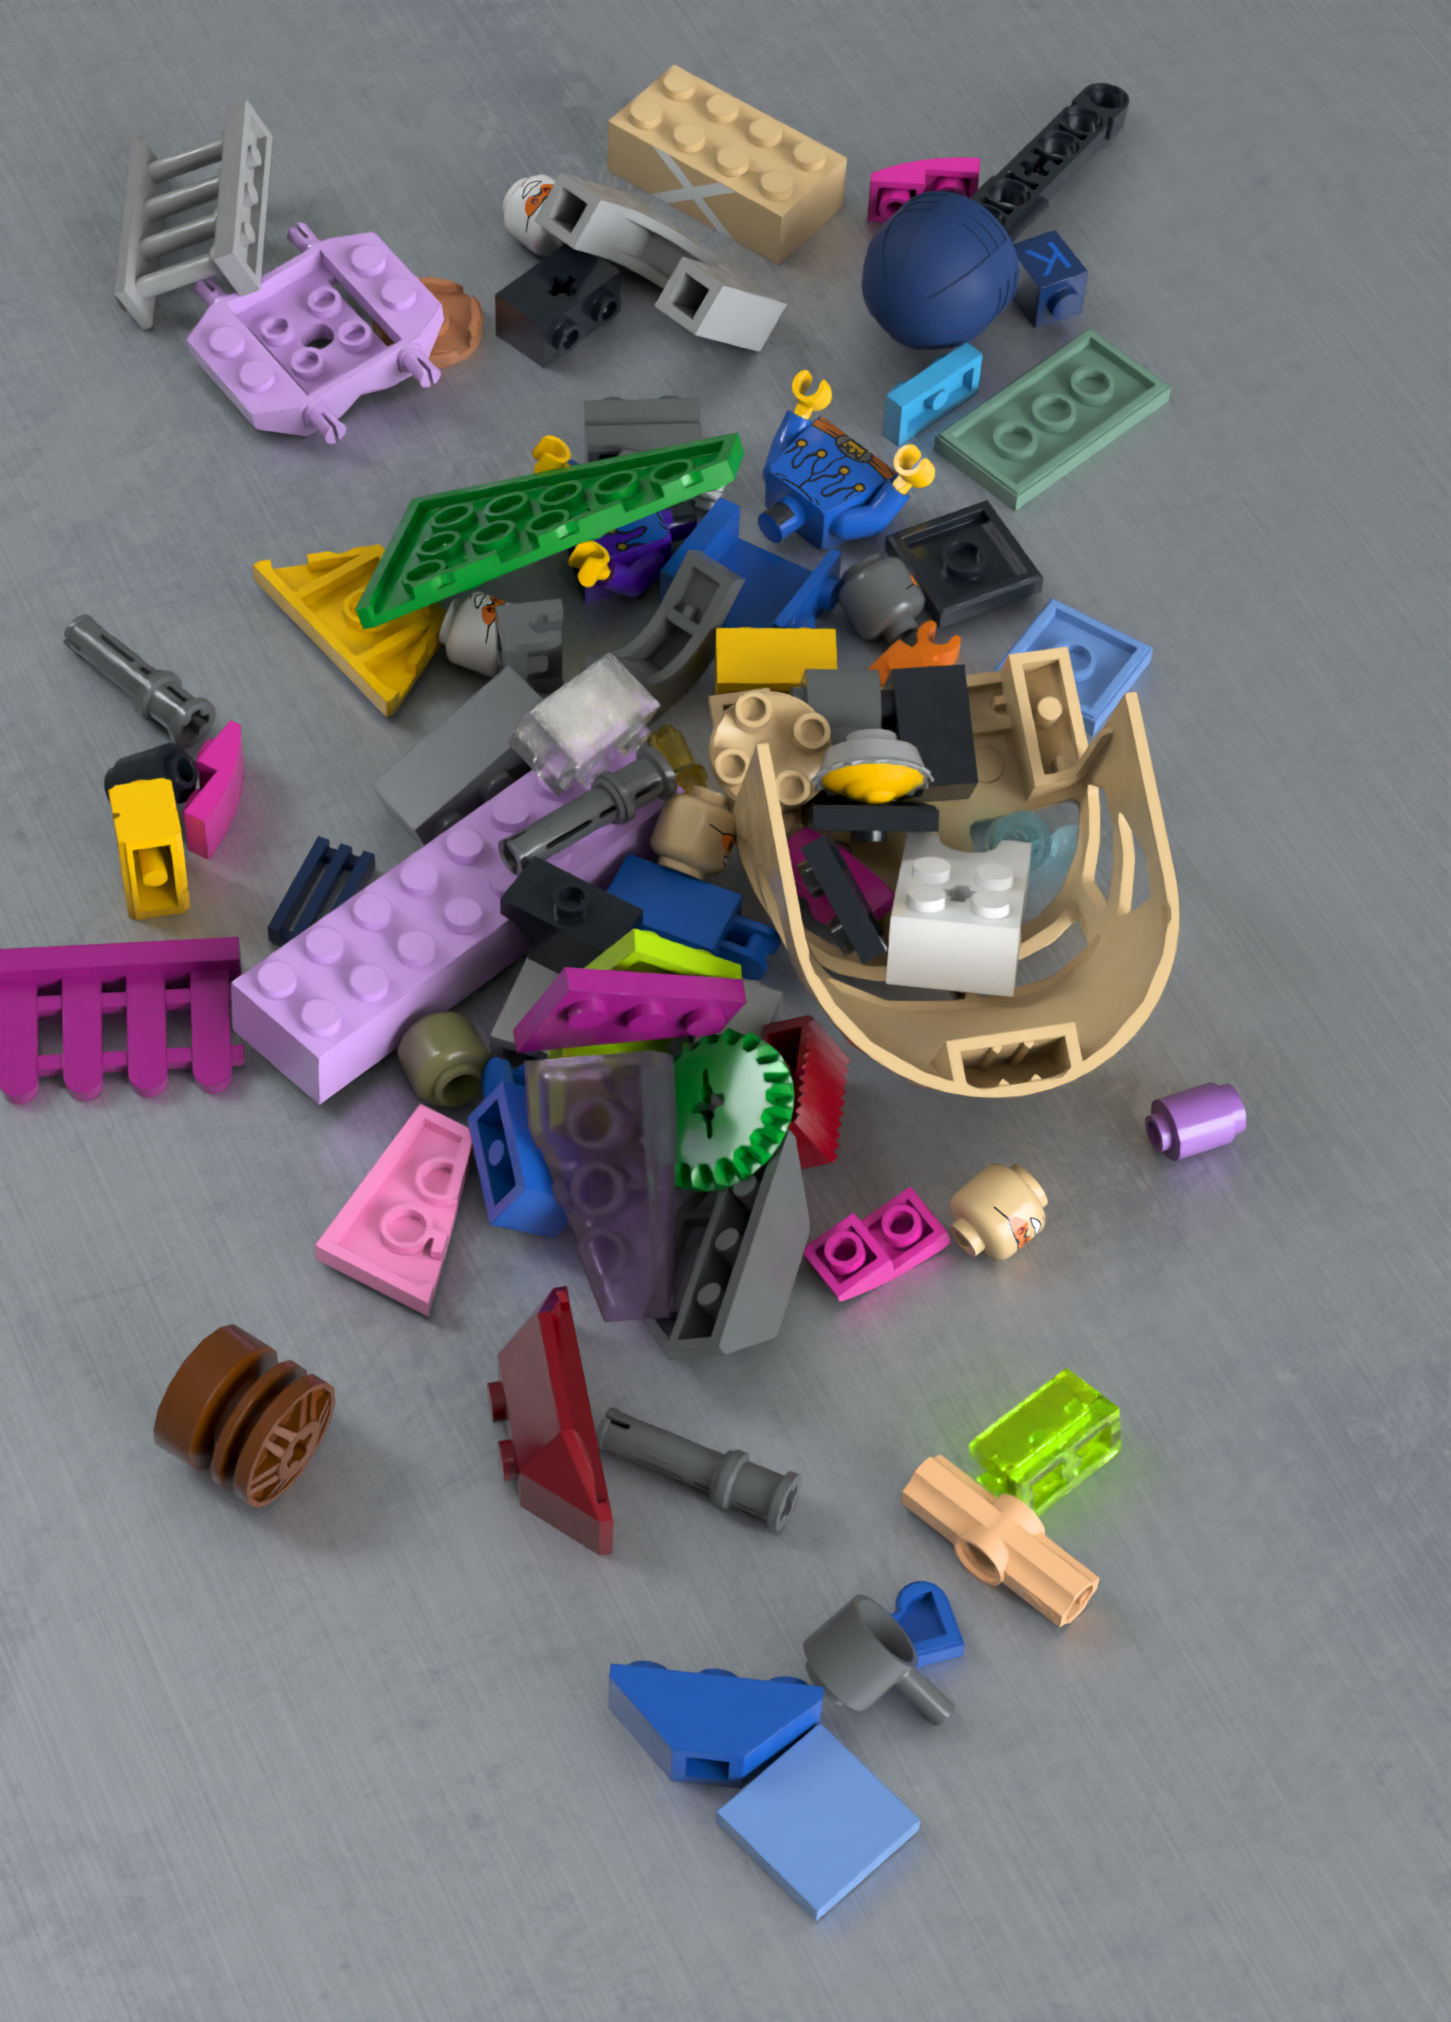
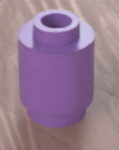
(1195, 1120)

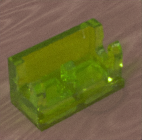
(1049, 1442)

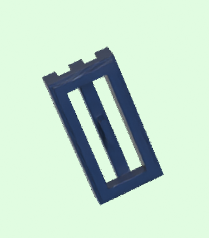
(319, 855)

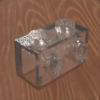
(585, 724)

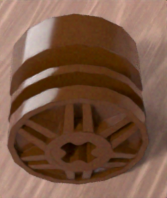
(244, 1415)

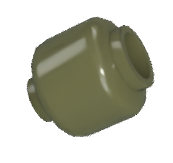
(444, 1059)

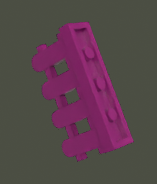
(113, 979)

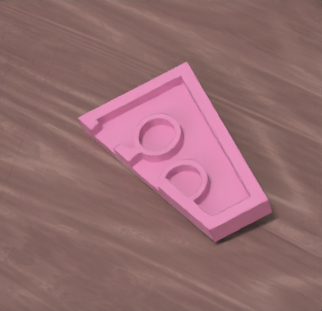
(404, 1212)

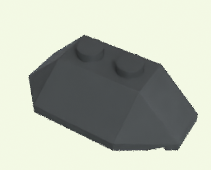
(736, 1260)

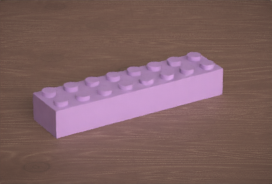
(413, 940)

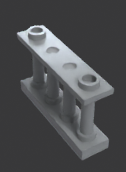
(236, 221)

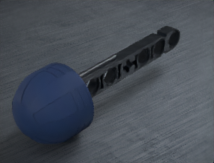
(950, 259)

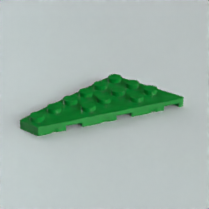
(489, 529)

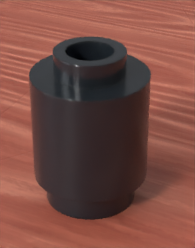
(163, 761)

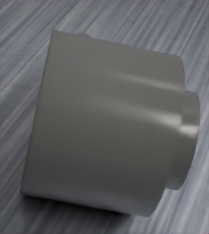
(866, 1654)

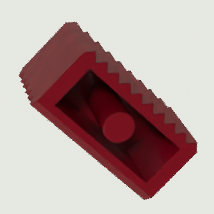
(818, 1084)

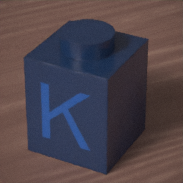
(1049, 280)

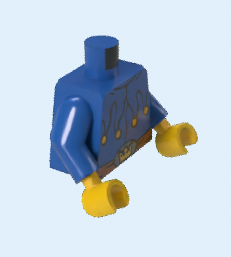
(827, 481)

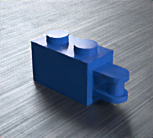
(695, 914)
(509, 1165)

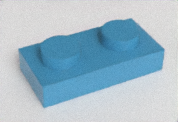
(931, 394)

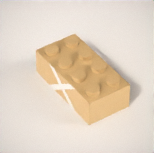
(726, 164)

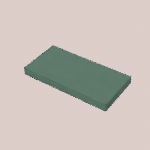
(1052, 419)

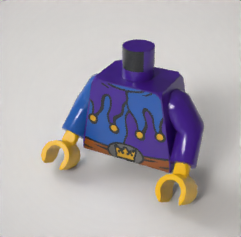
(626, 557)

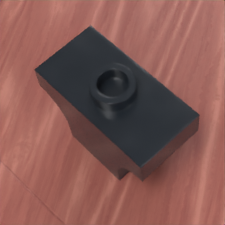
(565, 916)

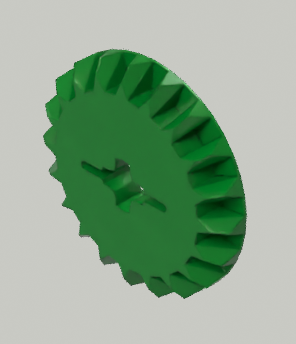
(749, 1125)

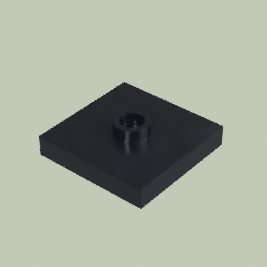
(965, 563)
(870, 821)

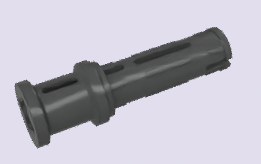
(155, 692)
(611, 800)
(726, 1477)

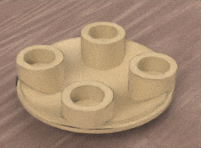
(795, 737)

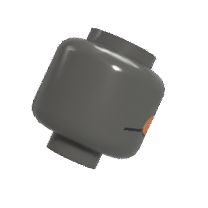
(881, 598)

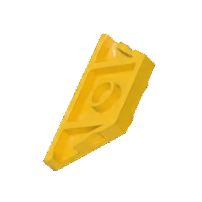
(323, 604)

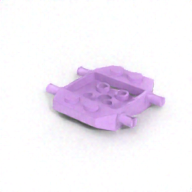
(260, 340)

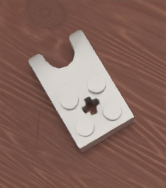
(958, 916)

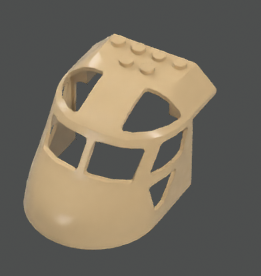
(1027, 759)

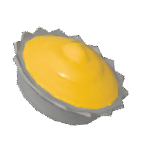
(872, 768)

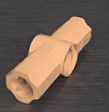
(999, 1540)

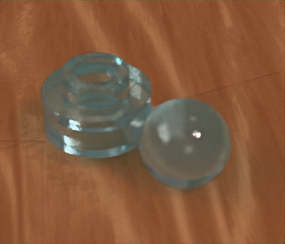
(1030, 828)

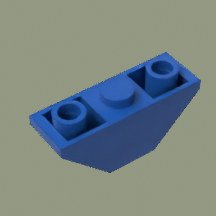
(712, 1722)

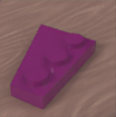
(626, 1006)

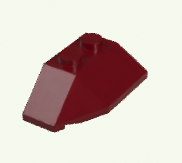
(551, 1426)

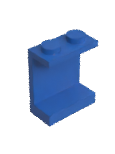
(774, 589)

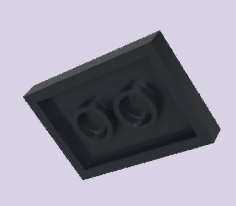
(854, 923)

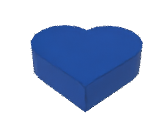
(929, 1622)

